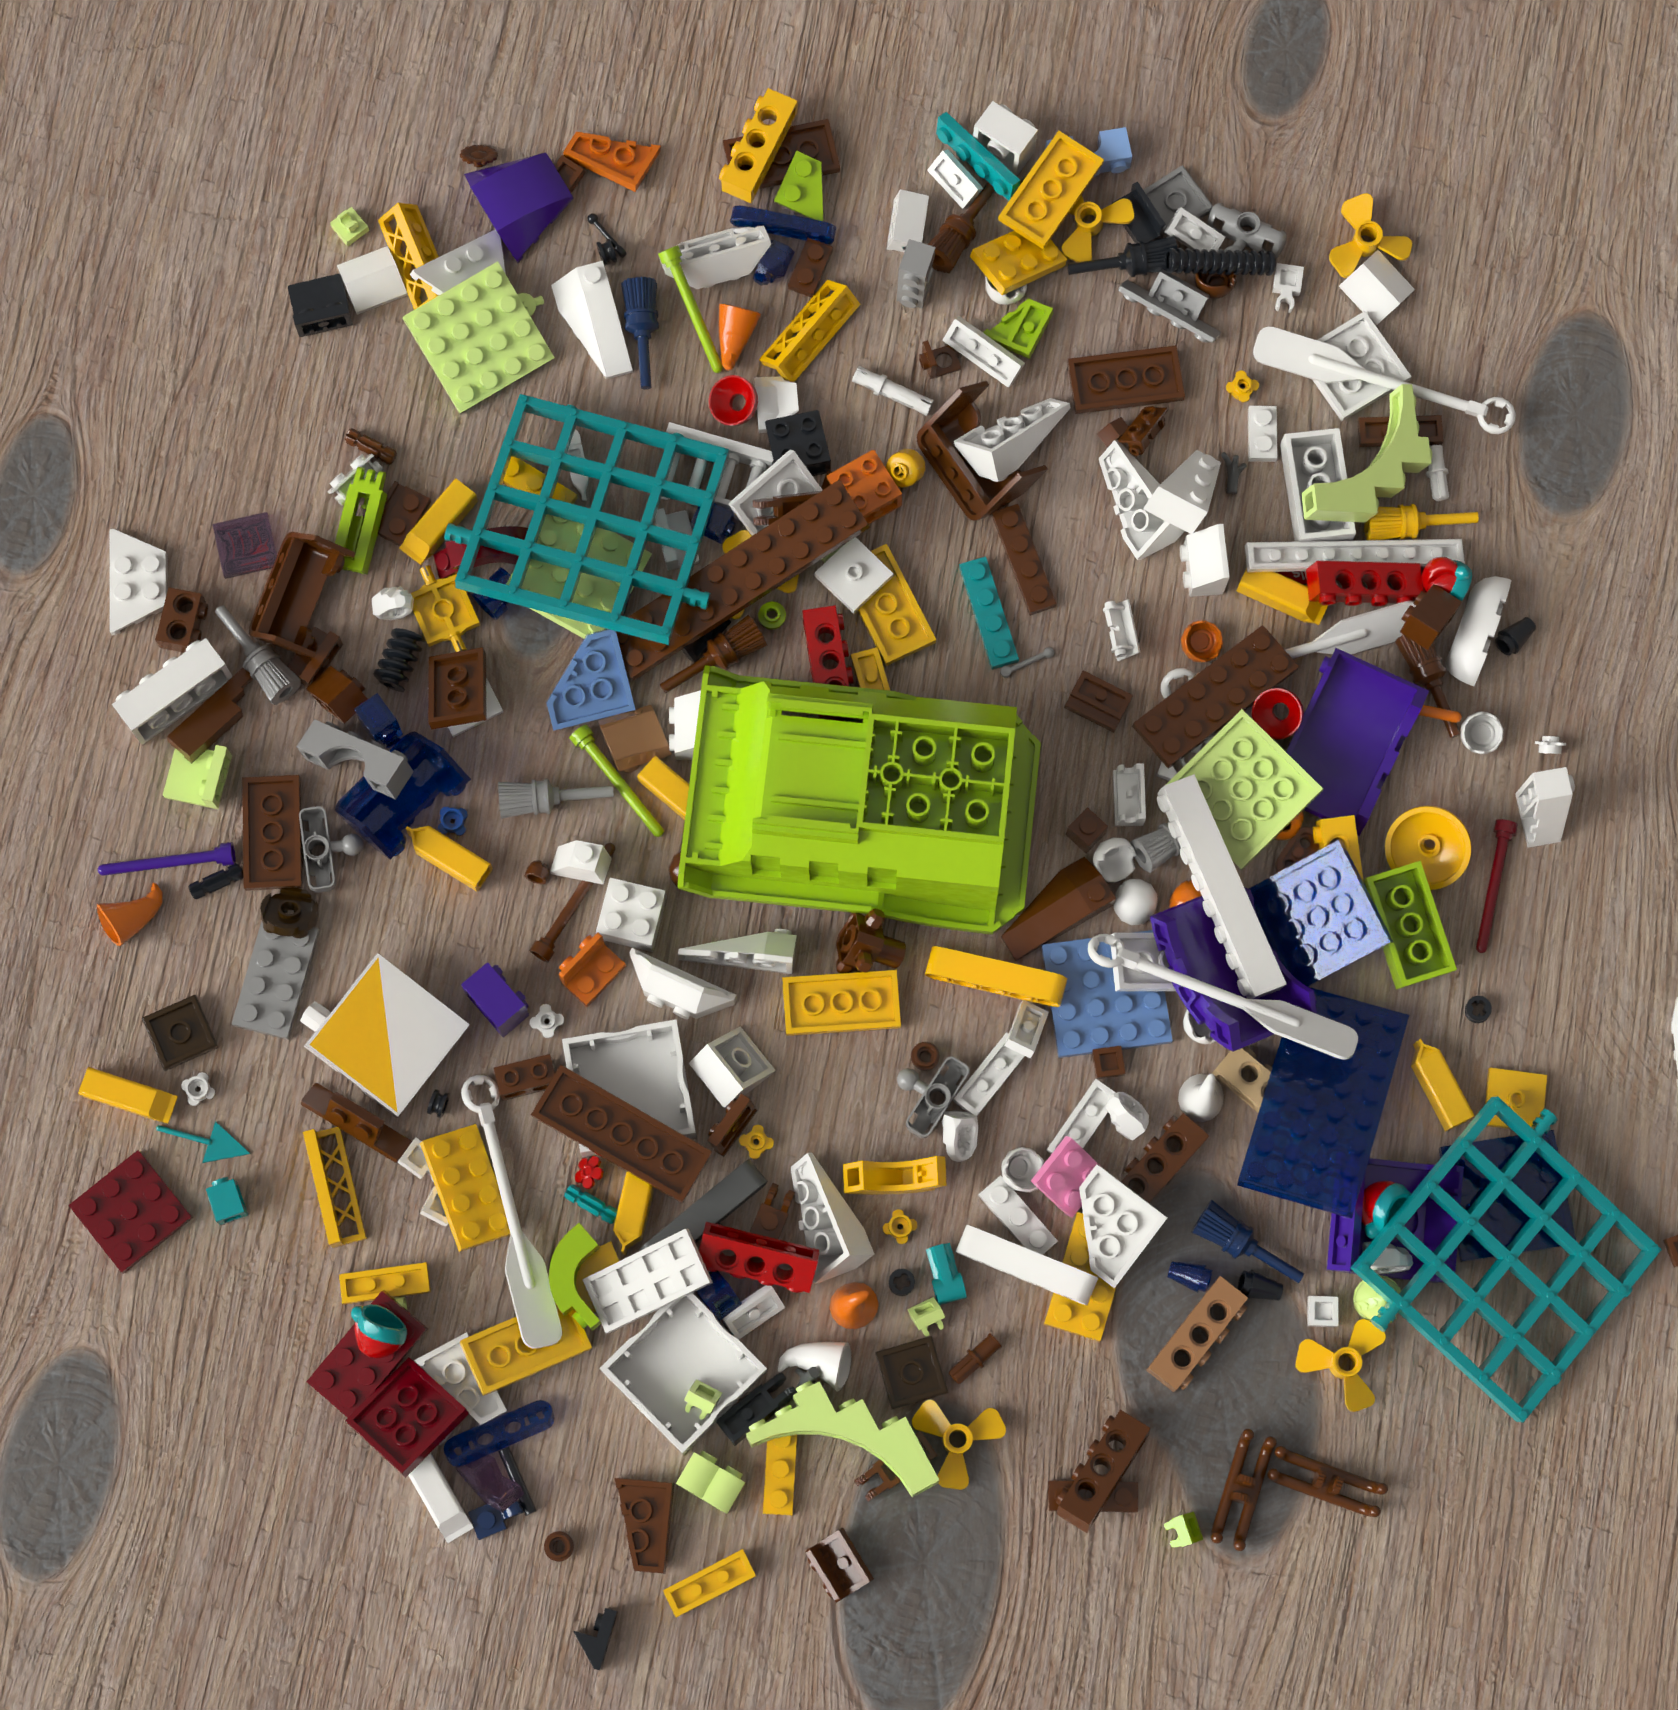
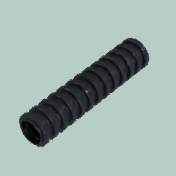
(1220, 261)

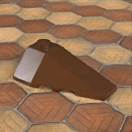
(1065, 902)

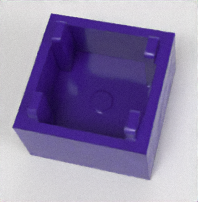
(496, 999)

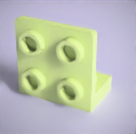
(200, 781)

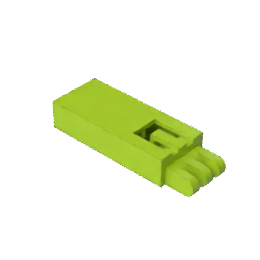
(360, 532)

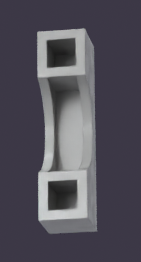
(328, 745)

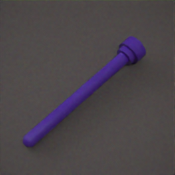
(223, 854)

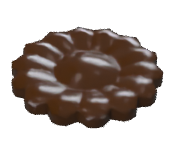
(478, 155)

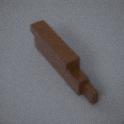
(211, 718)

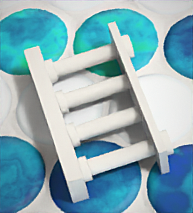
(756, 457)

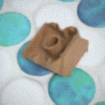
(634, 738)

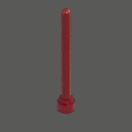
(1505, 831)

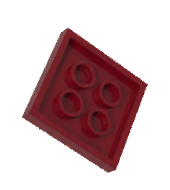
(130, 1211)
(407, 1417)

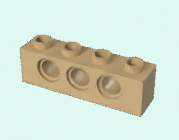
(1229, 1074)

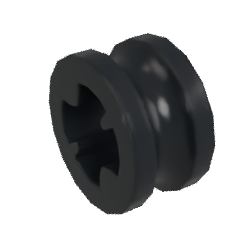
(606, 252)
(1487, 1009)
(438, 1103)
(897, 1274)

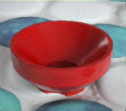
(722, 399)
(1264, 714)

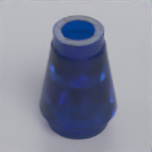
(1190, 1275)

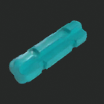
(591, 1203)

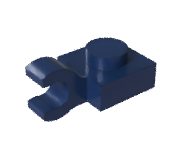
(490, 1521)

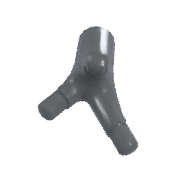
(1233, 472)
(807, 1376)

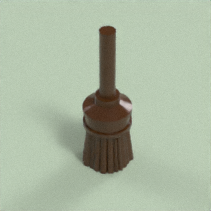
(957, 233)
(722, 651)
(1427, 671)

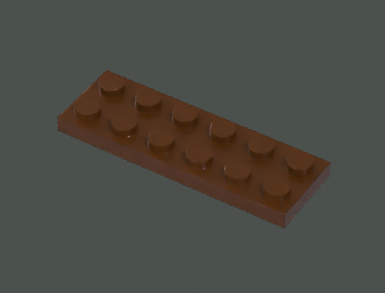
(1214, 696)
(621, 1134)

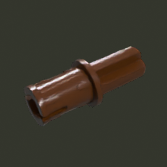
(974, 1359)

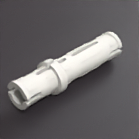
(892, 390)

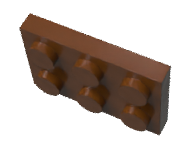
(457, 688)

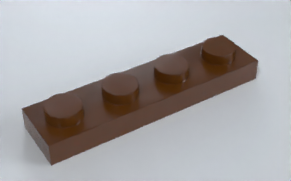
(1024, 559)

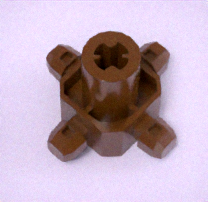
(863, 943)

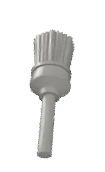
(263, 663)
(541, 796)
(1155, 848)

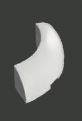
(1477, 623)

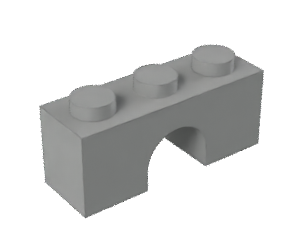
(915, 274)

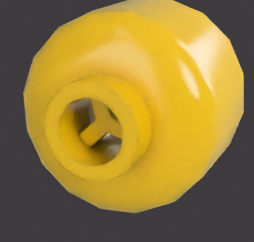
(906, 467)

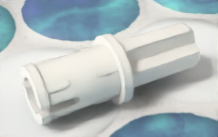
(1437, 474)

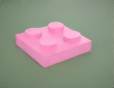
(1064, 1174)

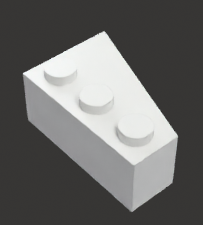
(1186, 493)
(1545, 805)

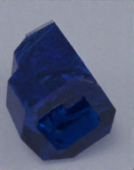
(773, 263)

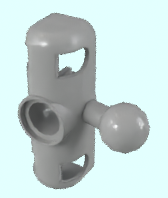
(1253, 239)
(323, 865)
(927, 1111)

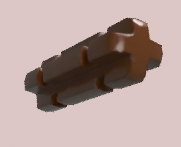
(370, 446)

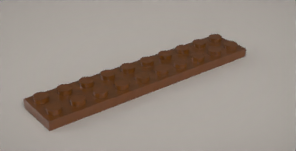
(749, 574)

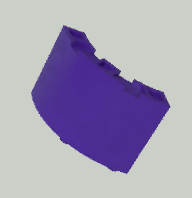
(1353, 734)
(1193, 950)

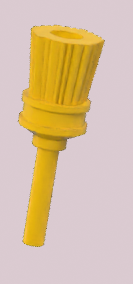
(1407, 522)

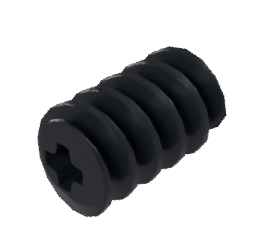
(397, 658)

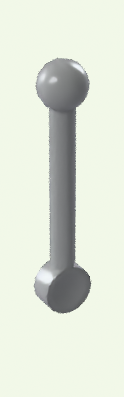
(1006, 670)

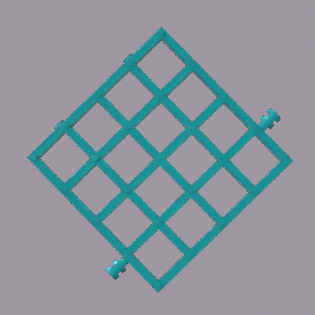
(593, 519)
(1506, 1258)

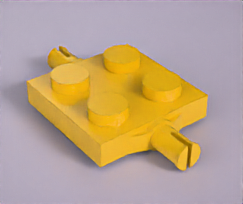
(443, 610)

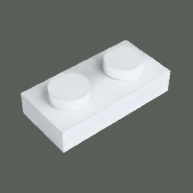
(955, 179)
(1193, 232)
(1262, 433)
(1026, 1028)
(753, 1311)

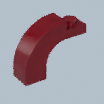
(450, 558)

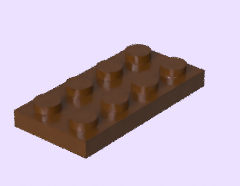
(810, 138)
(1126, 379)
(272, 832)

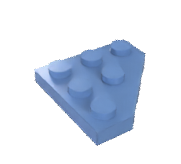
(592, 684)

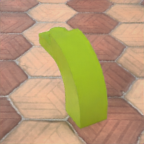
(563, 1270)

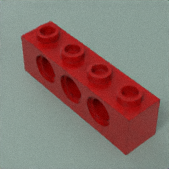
(1323, 587)
(820, 621)
(771, 1250)

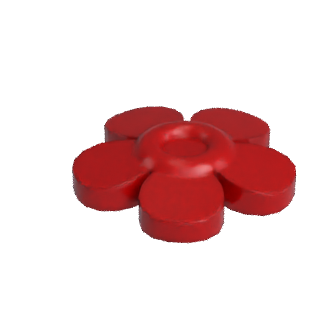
(589, 1171)

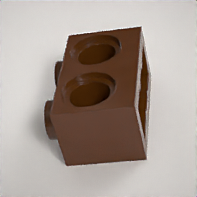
(174, 620)
(524, 1077)

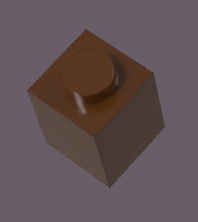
(1086, 830)

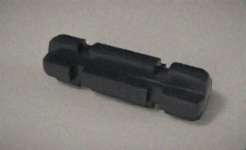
(216, 881)

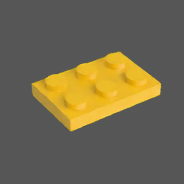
(1016, 261)

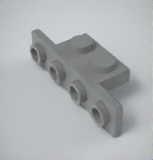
(1175, 301)

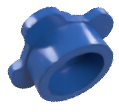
(452, 813)

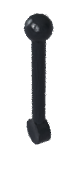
(593, 219)

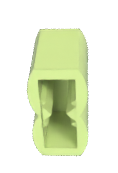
(711, 1482)

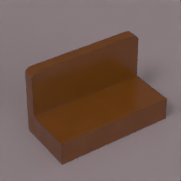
(310, 668)

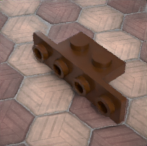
(356, 1121)

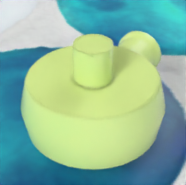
(530, 303)

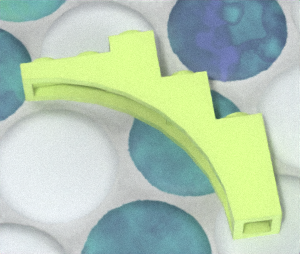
(1400, 452)
(815, 1415)

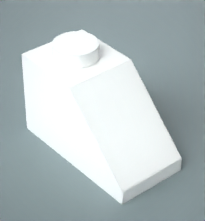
(581, 861)

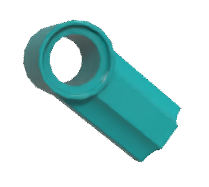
(946, 1280)

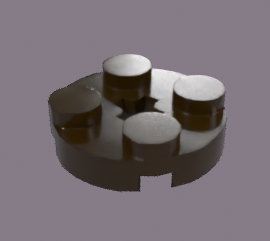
(298, 924)

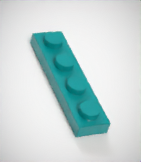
(977, 156)
(988, 613)

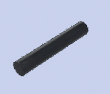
(515, 1475)

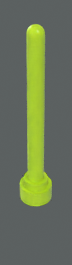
(672, 259)
(584, 739)

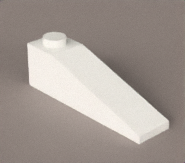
(758, 951)

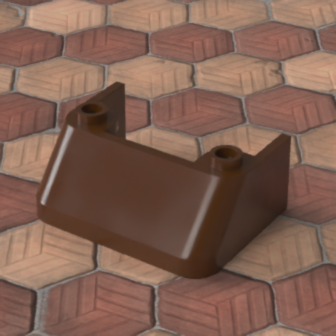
(974, 494)
(294, 591)

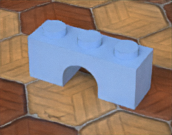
(1114, 149)

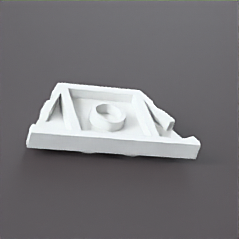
(461, 263)
(136, 580)

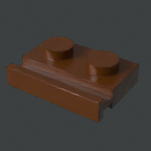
(401, 512)
(1098, 701)
(725, 1133)

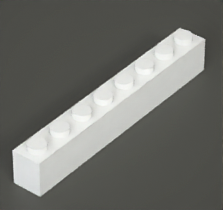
(1221, 888)

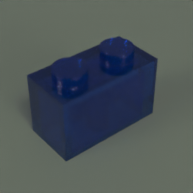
(379, 721)

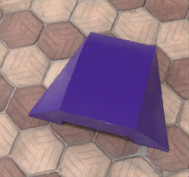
(521, 199)

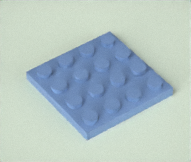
(1095, 1013)

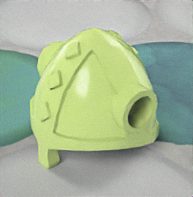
(1367, 1301)

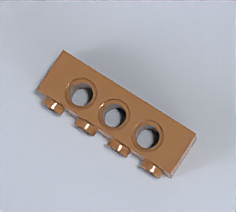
(1219, 1294)

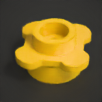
(1239, 393)
(748, 1141)
(899, 1218)

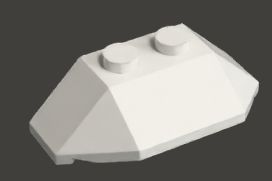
(722, 255)
(678, 989)

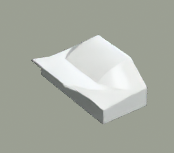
(775, 399)

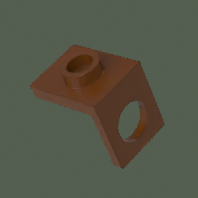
(928, 360)

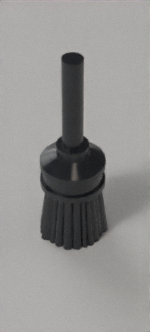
(1135, 259)

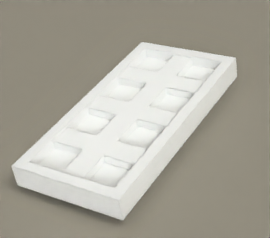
(647, 1281)

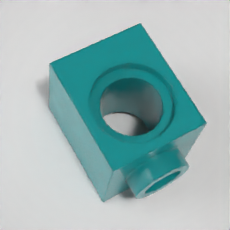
(226, 1200)

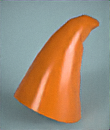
(735, 329)
(126, 919)
(853, 1305)

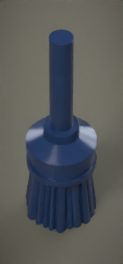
(641, 319)
(1238, 1239)

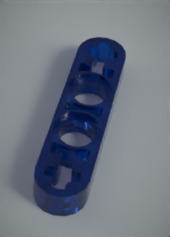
(783, 224)
(497, 1428)

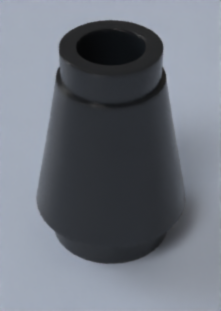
(1514, 637)
(1259, 1286)

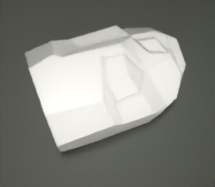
(392, 603)
(1127, 1115)
(960, 1134)
(1391, 1260)

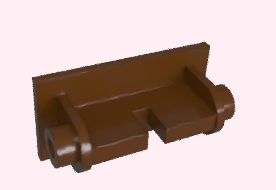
(1143, 428)

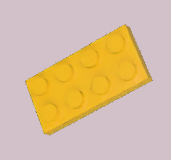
(1050, 189)
(895, 616)
(841, 1002)
(466, 1187)
(1073, 1316)
(502, 1358)

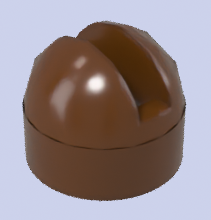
(537, 872)

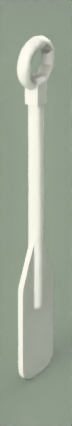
(1332, 365)
(1349, 635)
(1274, 1015)
(524, 1265)

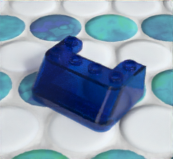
(381, 817)

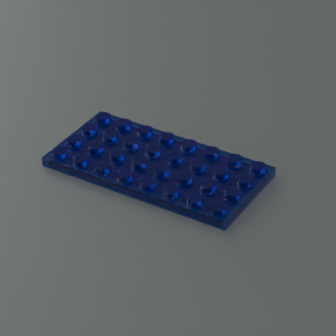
(1324, 1111)

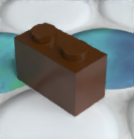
(1430, 616)
(337, 693)

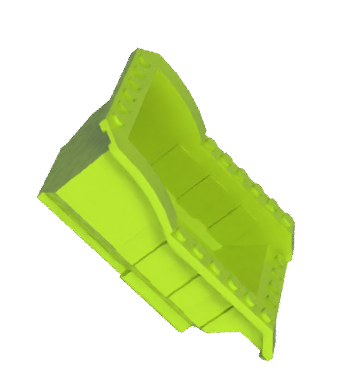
(892, 814)

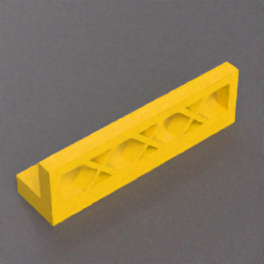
(419, 245)
(813, 331)
(323, 1187)

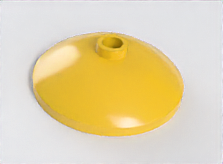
(1441, 863)

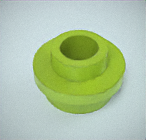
(775, 622)

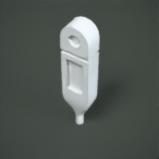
(579, 481)

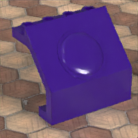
(1428, 1223)

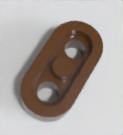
(1294, 851)

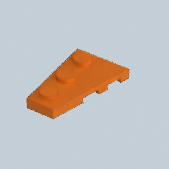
(614, 160)

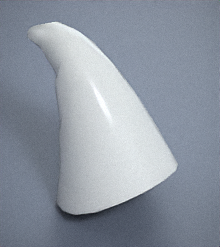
(1201, 1097)
(830, 1358)

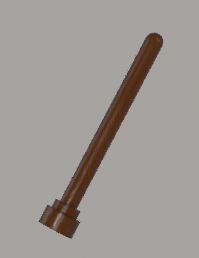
(544, 947)

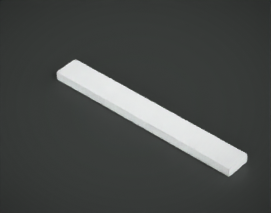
(1301, 555)

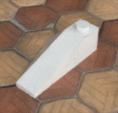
(590, 311)
(1006, 446)
(1131, 490)
(828, 1221)

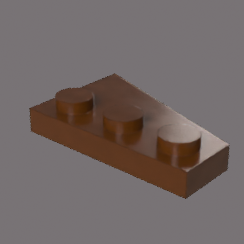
(647, 1521)

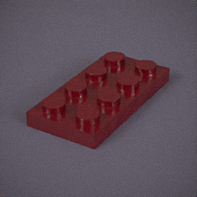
(349, 1375)

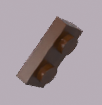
(810, 267)

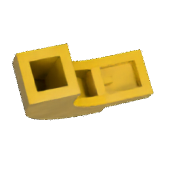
(894, 1177)

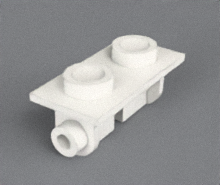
(341, 482)
(1123, 630)

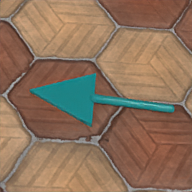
(220, 1145)

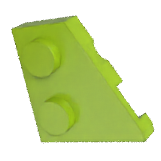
(802, 187)
(1022, 328)

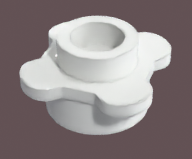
(1550, 744)
(546, 1013)
(201, 1081)

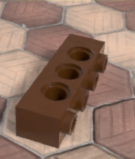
(1191, 1139)
(1083, 1511)

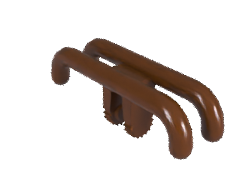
(1327, 1482)
(1242, 1489)

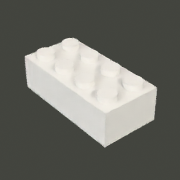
(1308, 460)
(172, 690)

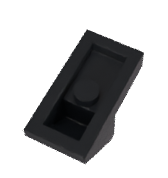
(596, 1647)

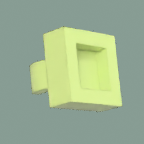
(349, 226)
(927, 1314)
(703, 1397)

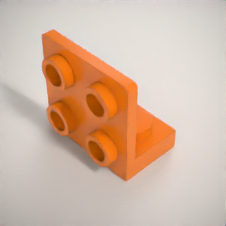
(869, 486)
(590, 969)

